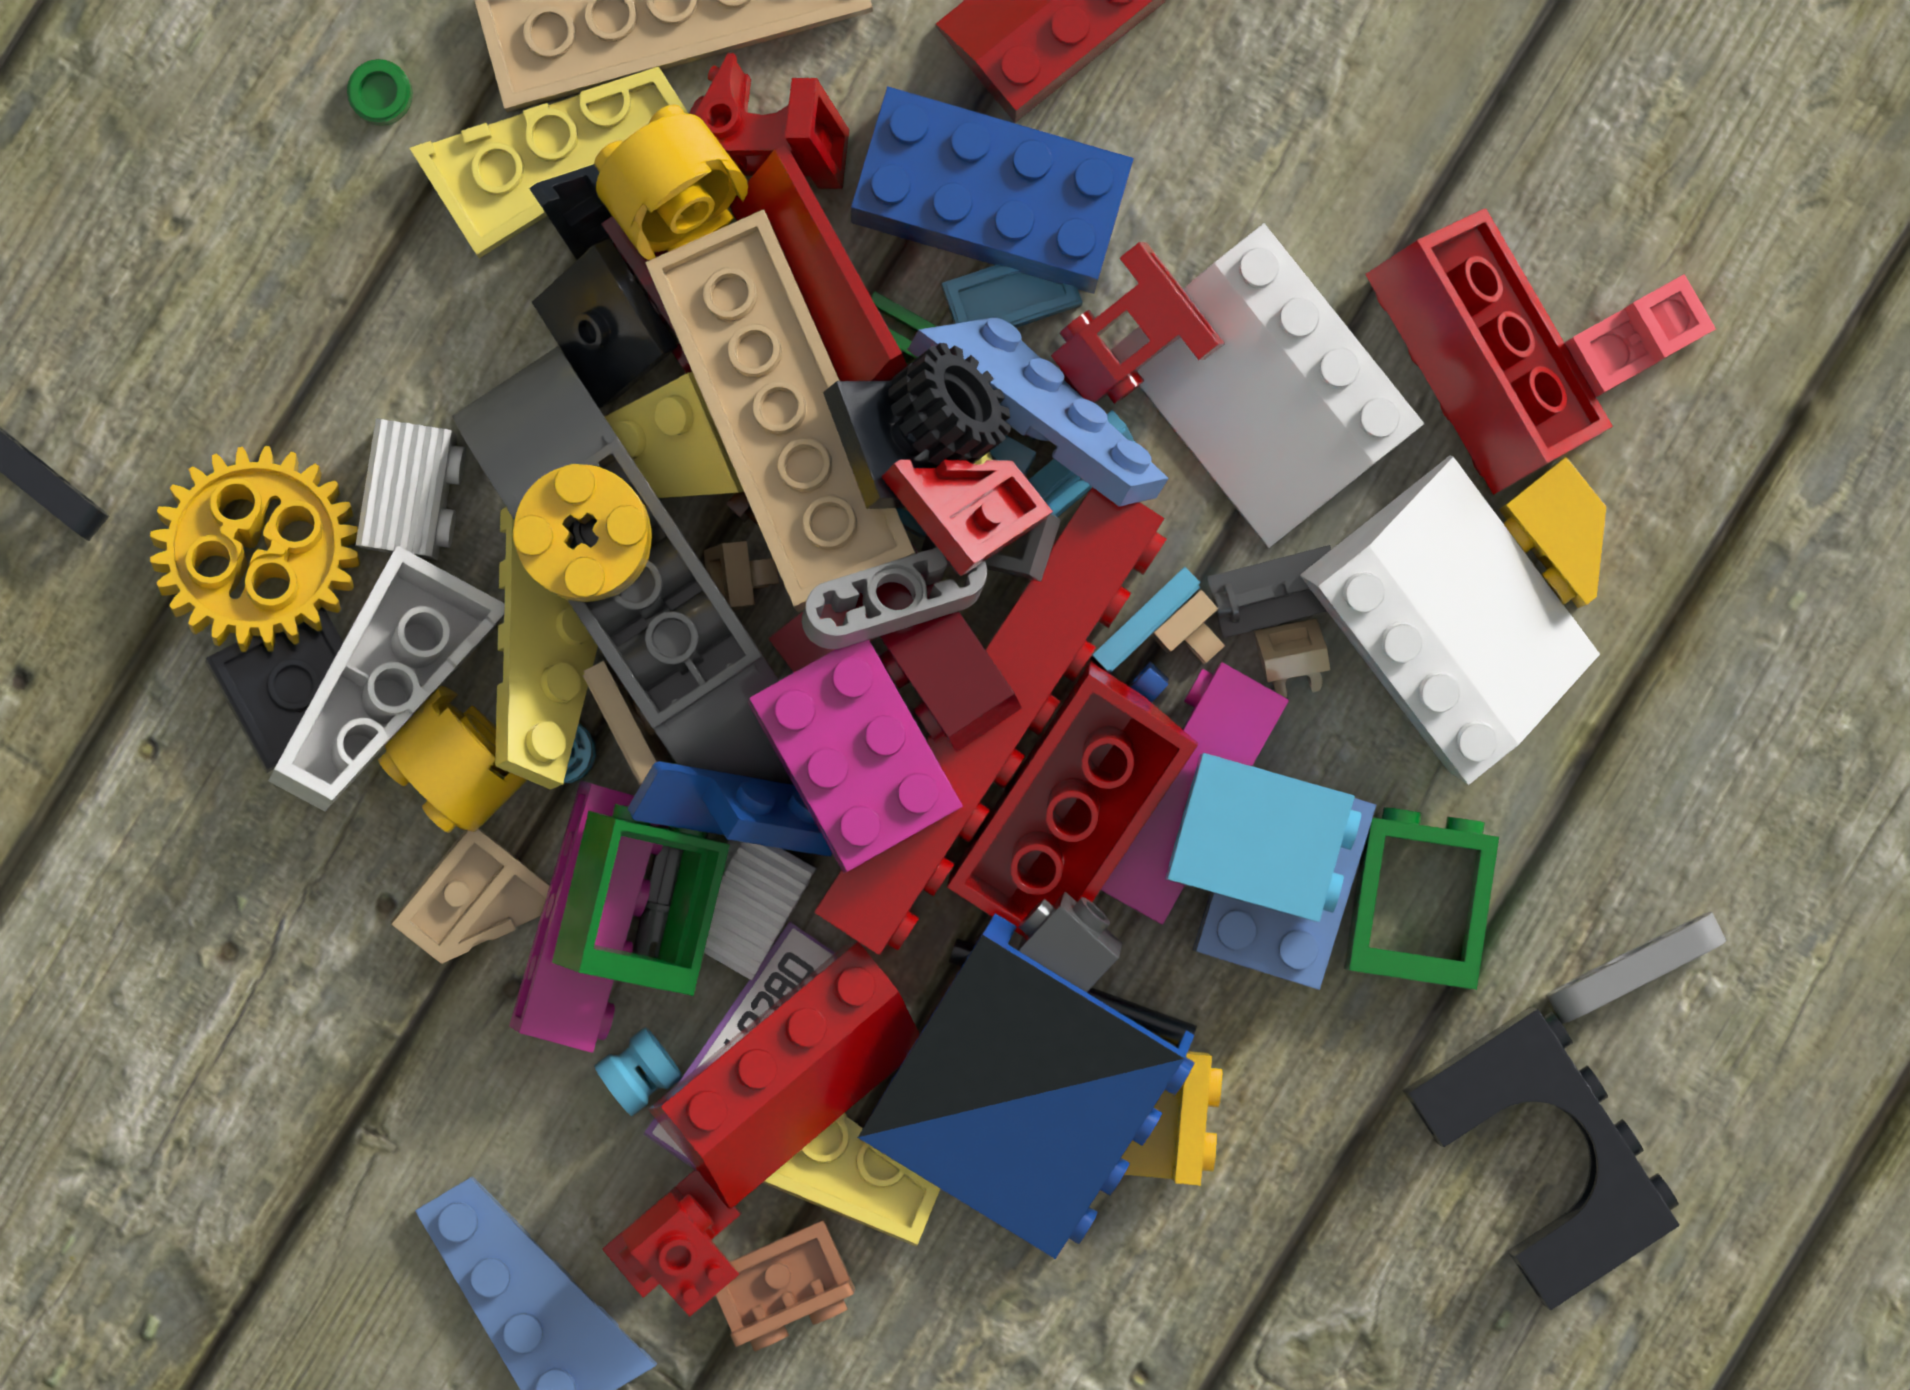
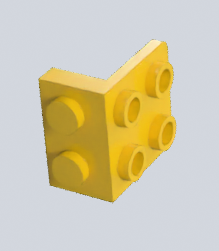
(1179, 1142)

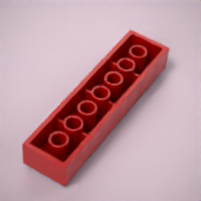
(1032, 651)

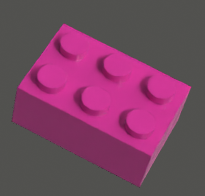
(854, 753)

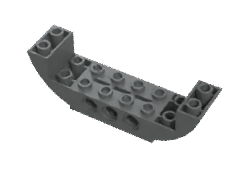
(670, 629)

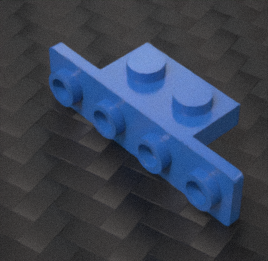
(729, 806)

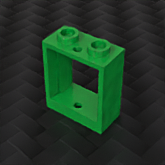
(1457, 833)
(688, 915)

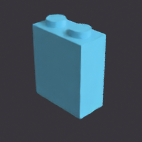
(1263, 838)

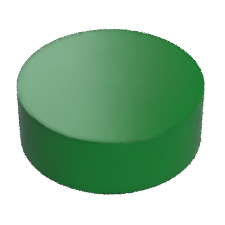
(379, 92)

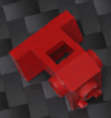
(807, 125)
(1160, 311)
(675, 1245)

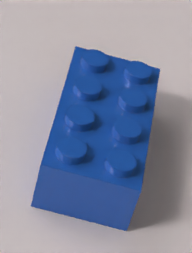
(990, 189)

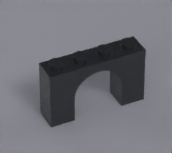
(1619, 1206)

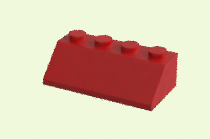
(1036, 46)
(827, 279)
(1488, 350)
(1074, 801)
(789, 1074)

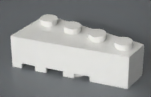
(394, 657)

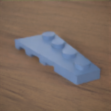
(1051, 409)
(526, 1300)

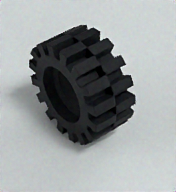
(949, 406)

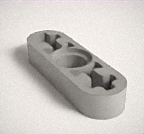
(844, 594)
(1636, 967)

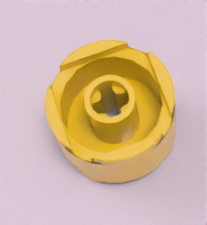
(668, 182)
(545, 539)
(450, 763)

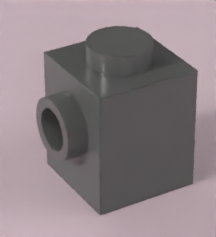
(1070, 940)

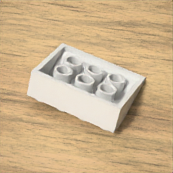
(1288, 399)
(1453, 620)

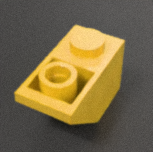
(1564, 528)

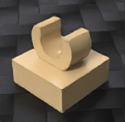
(736, 575)
(1188, 627)
(1293, 652)

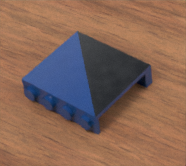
(1025, 1094)

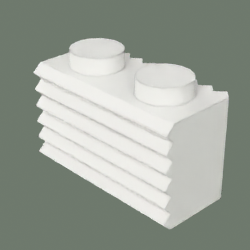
(410, 489)
(754, 904)

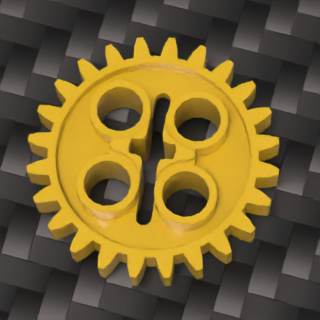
(201, 531)

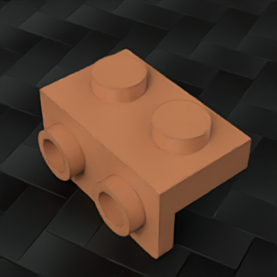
(784, 1283)

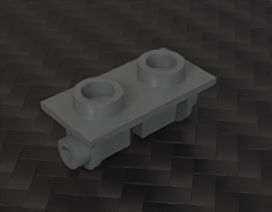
(1265, 593)

